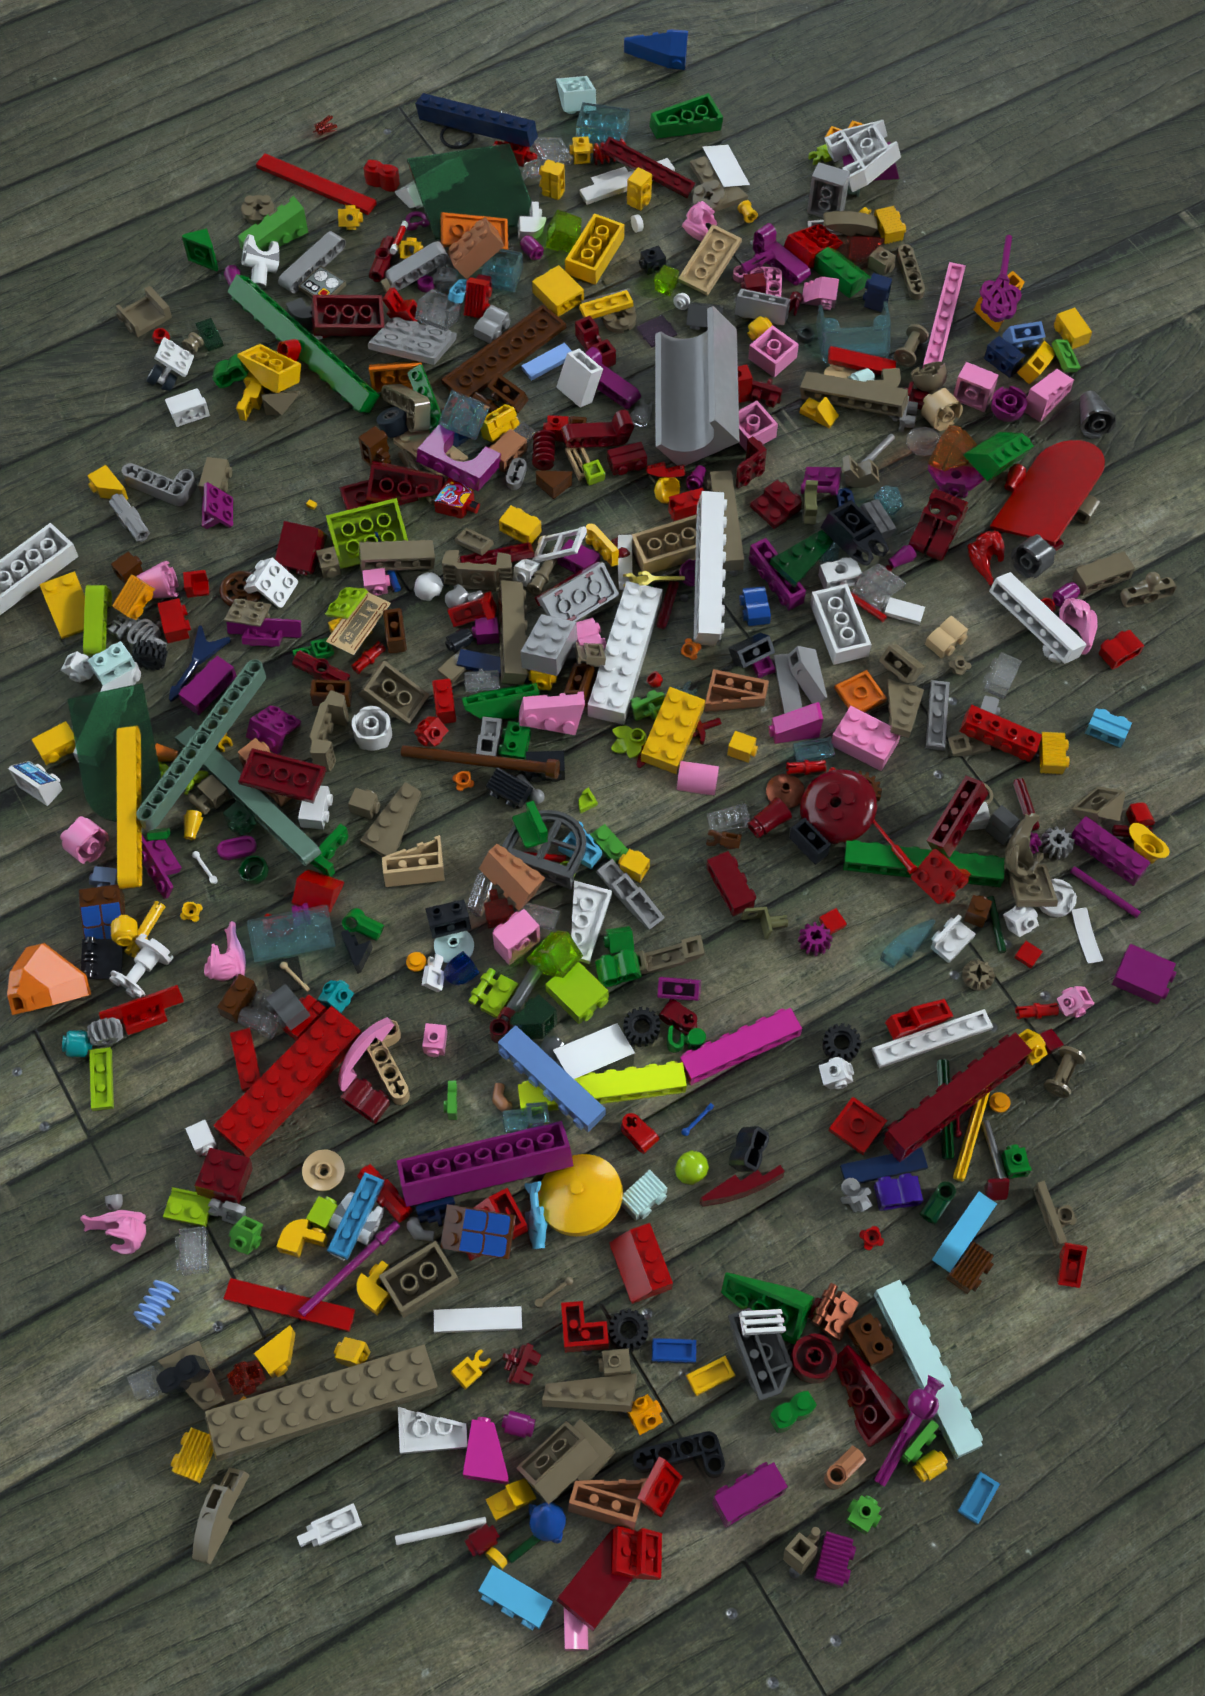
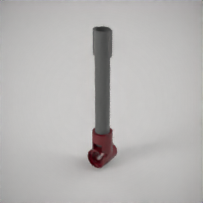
(515, 1004)

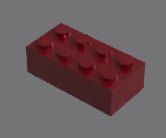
(347, 315)

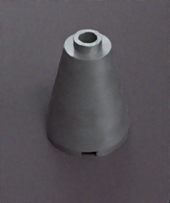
(1095, 415)

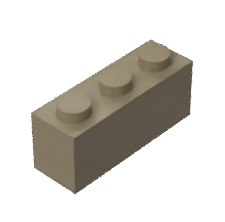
(1103, 573)

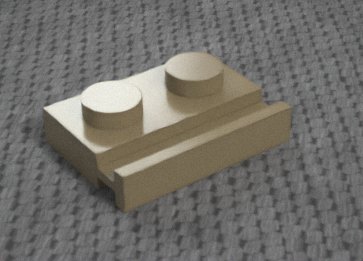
(591, 653)

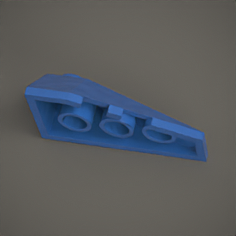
(662, 49)

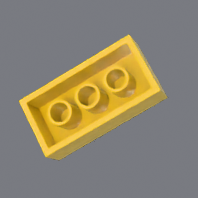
(594, 249)
(672, 730)

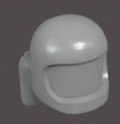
(460, 595)

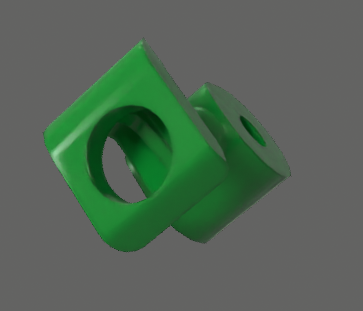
(693, 1040)

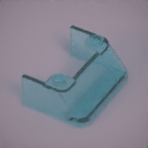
(866, 340)

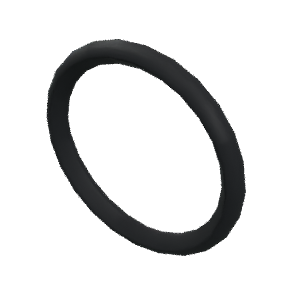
(453, 146)

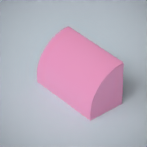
(697, 778)
(575, 1633)

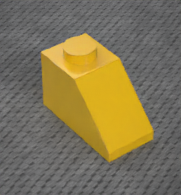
(105, 483)
(351, 1352)
(277, 1353)

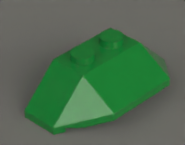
(499, 703)

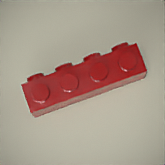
(1000, 733)

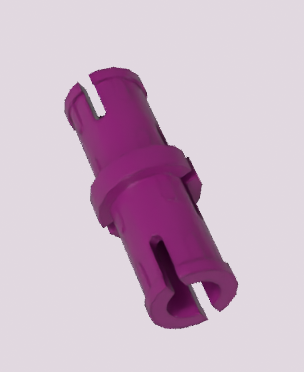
(768, 255)

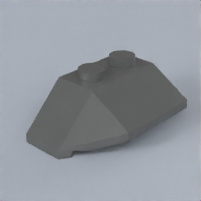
(762, 1357)

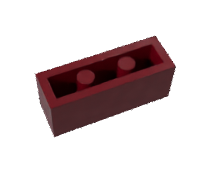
(731, 883)

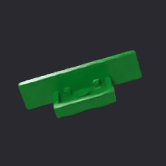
(421, 385)

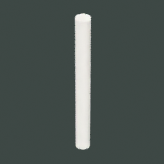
(440, 1530)

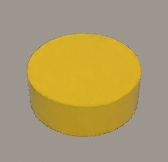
(496, 1558)

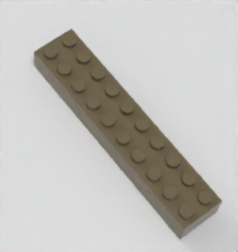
(320, 1402)

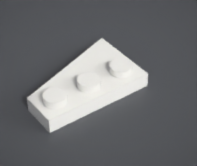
(429, 1433)

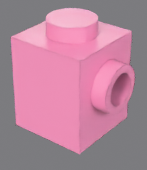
(376, 581)
(434, 1040)

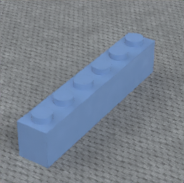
(551, 1079)

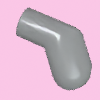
(417, 1231)

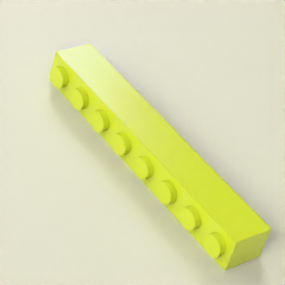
(619, 1085)

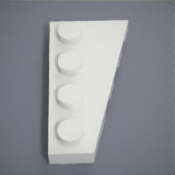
(588, 914)

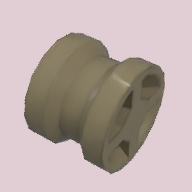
(192, 343)

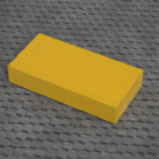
(710, 1376)

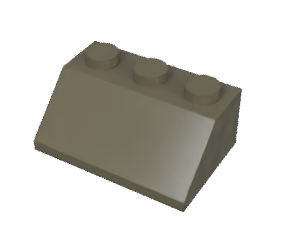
(558, 1462)

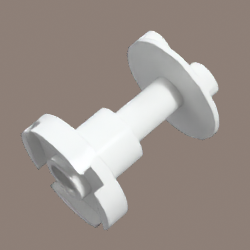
(146, 959)

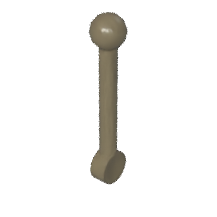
(539, 1302)

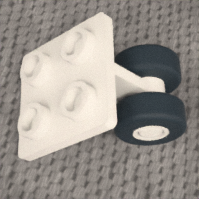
(173, 358)

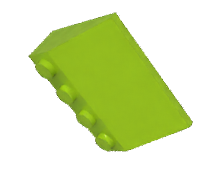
(359, 525)

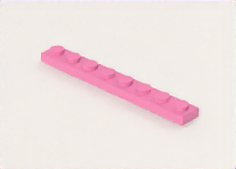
(944, 313)

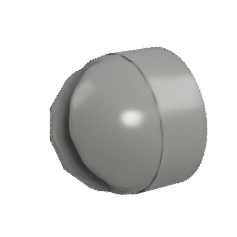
(114, 1202)

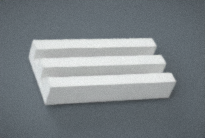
(762, 1313)

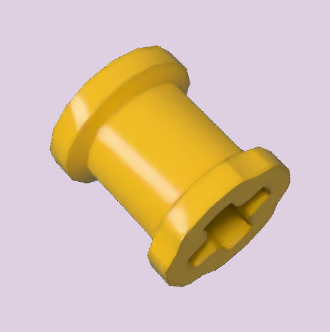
(747, 211)

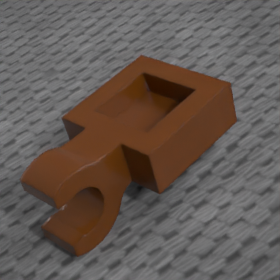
(727, 839)

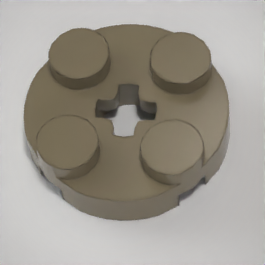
(708, 188)
(255, 202)
(619, 325)

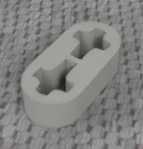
(512, 472)

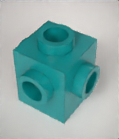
(336, 994)

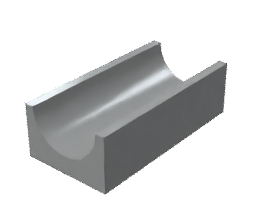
(697, 392)

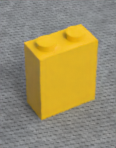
(558, 291)

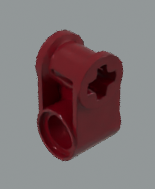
(677, 1015)

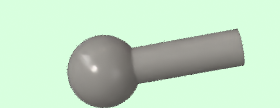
(536, 794)

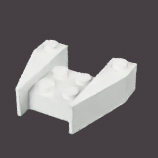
(867, 149)

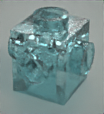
(890, 499)

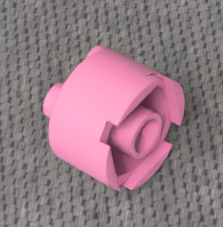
(84, 840)

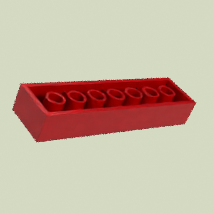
(288, 1082)

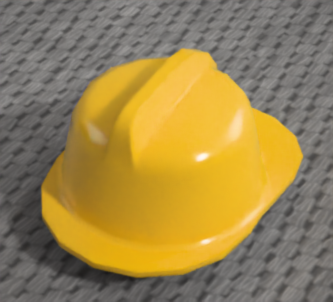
(1147, 843)

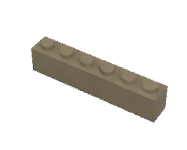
(855, 394)
(723, 482)
(512, 631)

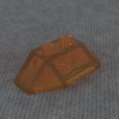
(951, 448)

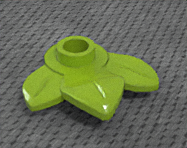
(626, 740)

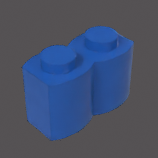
(755, 605)

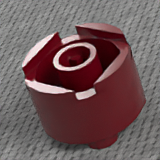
(825, 1361)

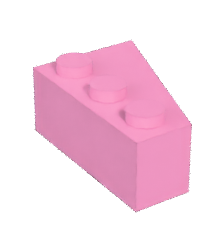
(821, 292)

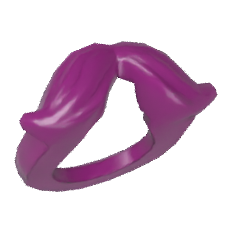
(413, 226)

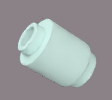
(863, 375)

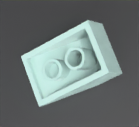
(574, 92)

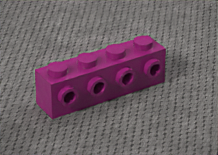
(760, 556)
(1109, 850)

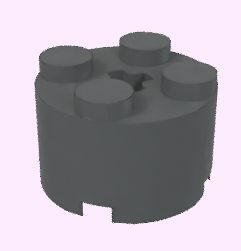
(1033, 556)

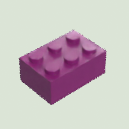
(749, 1493)

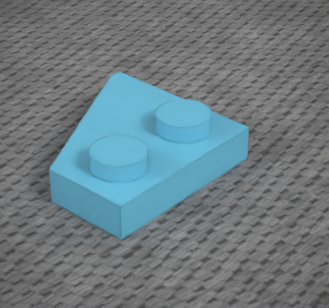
(592, 854)

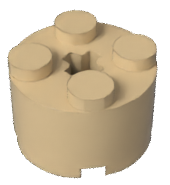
(941, 409)

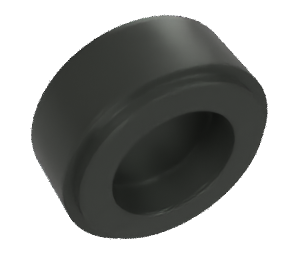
(805, 335)

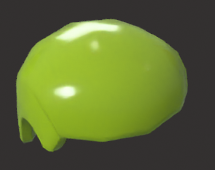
(691, 1167)

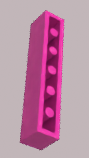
(740, 1046)

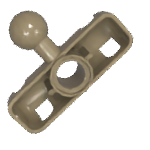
(1148, 590)

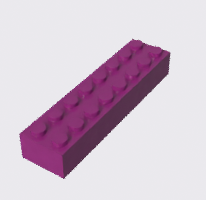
(484, 1163)

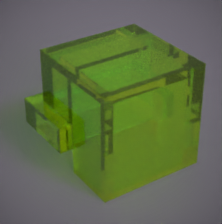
(563, 231)
(556, 954)

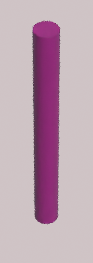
(1105, 892)

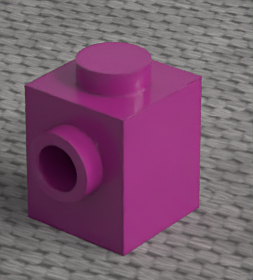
(486, 631)

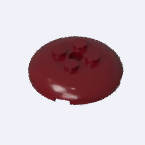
(851, 817)

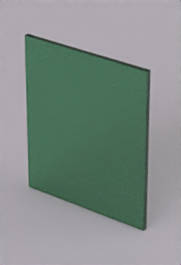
(471, 183)

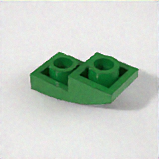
(318, 649)

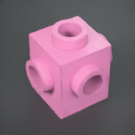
(1075, 1001)

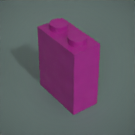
(1144, 974)

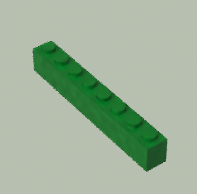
(881, 860)

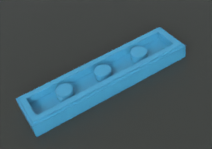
(355, 1216)

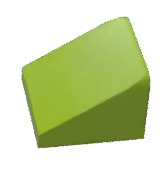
(593, 472)

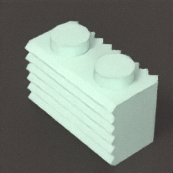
(643, 1196)

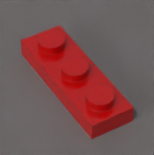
(245, 1058)

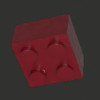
(223, 1176)

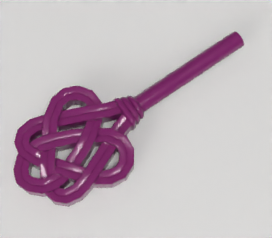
(1007, 295)

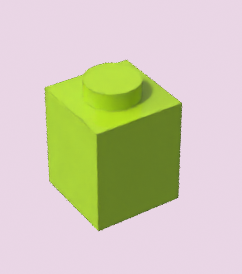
(322, 1212)

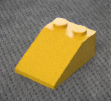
(271, 368)
(65, 603)

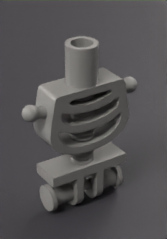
(140, 630)

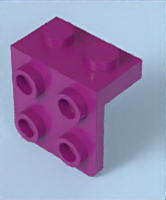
(271, 727)

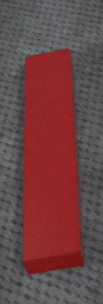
(288, 1304)

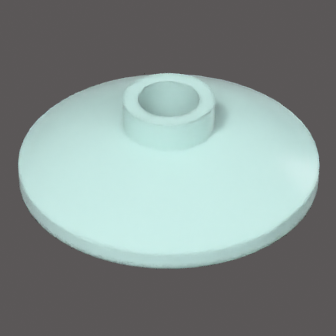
(447, 951)

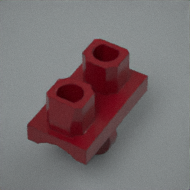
(766, 391)
(525, 1355)

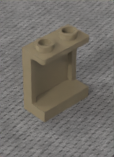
(144, 313)

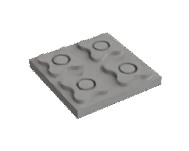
(412, 340)

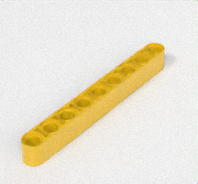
(128, 802)

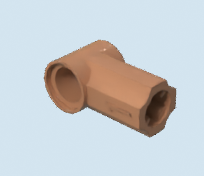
(845, 1466)

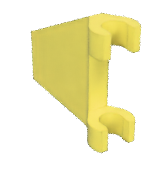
(647, 578)

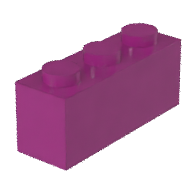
(207, 685)

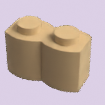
(946, 637)

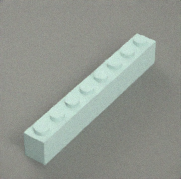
(924, 1361)

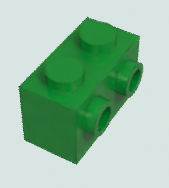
(515, 741)

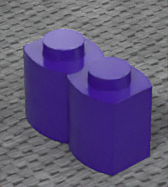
(898, 1192)

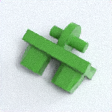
(647, 706)

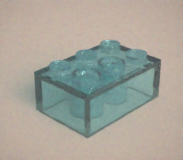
(602, 121)

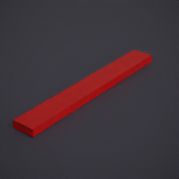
(315, 183)

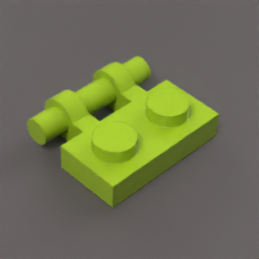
(498, 997)

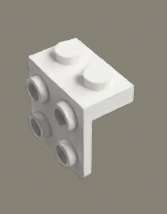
(271, 581)

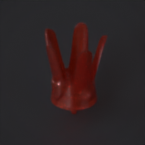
(322, 127)

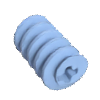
(155, 1303)

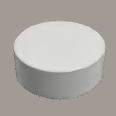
(637, 223)

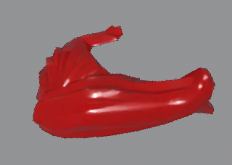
(982, 551)

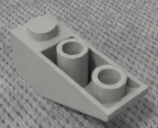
(807, 672)

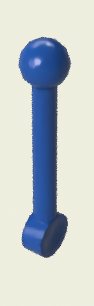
(685, 1131)

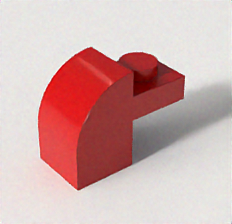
(398, 307)

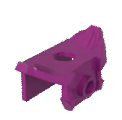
(956, 480)

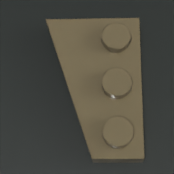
(205, 1392)

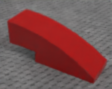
(918, 1018)

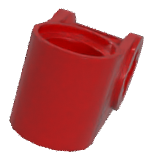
(290, 348)
(640, 1135)

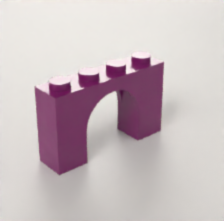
(470, 473)

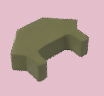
(810, 502)

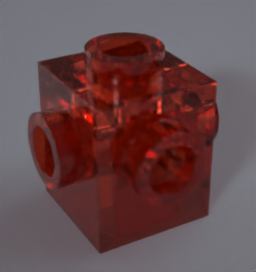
(246, 1377)

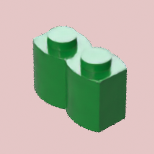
(229, 371)
(618, 968)
(798, 1409)

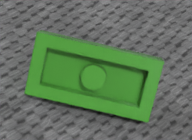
(1065, 355)
(609, 843)

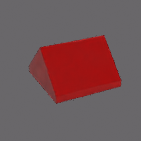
(316, 890)

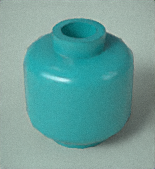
(76, 1043)

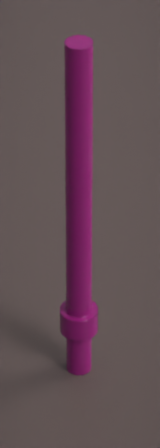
(380, 1239)

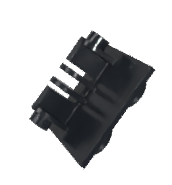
(100, 958)

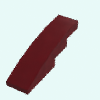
(735, 1189)

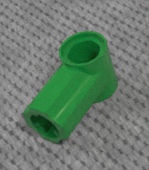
(363, 924)

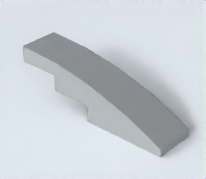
(630, 895)

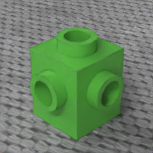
(245, 1235)
(857, 1519)

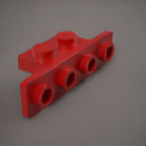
(145, 1011)

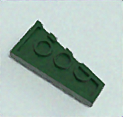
(802, 557)

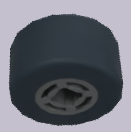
(393, 422)

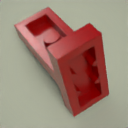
(473, 610)

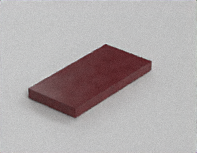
(355, 495)
(282, 775)
(594, 1587)

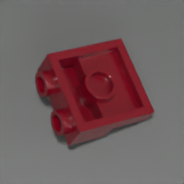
(777, 504)

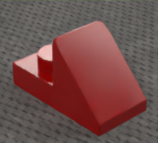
(1072, 1264)

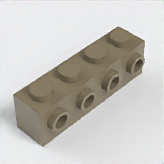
(397, 555)

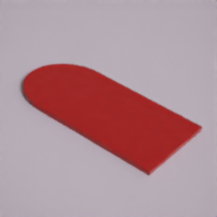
(1052, 491)

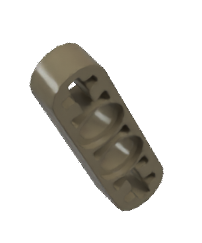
(913, 271)

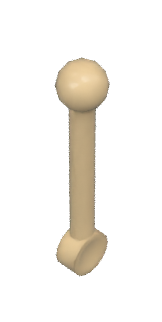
(283, 965)

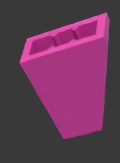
(797, 724)
(484, 1455)

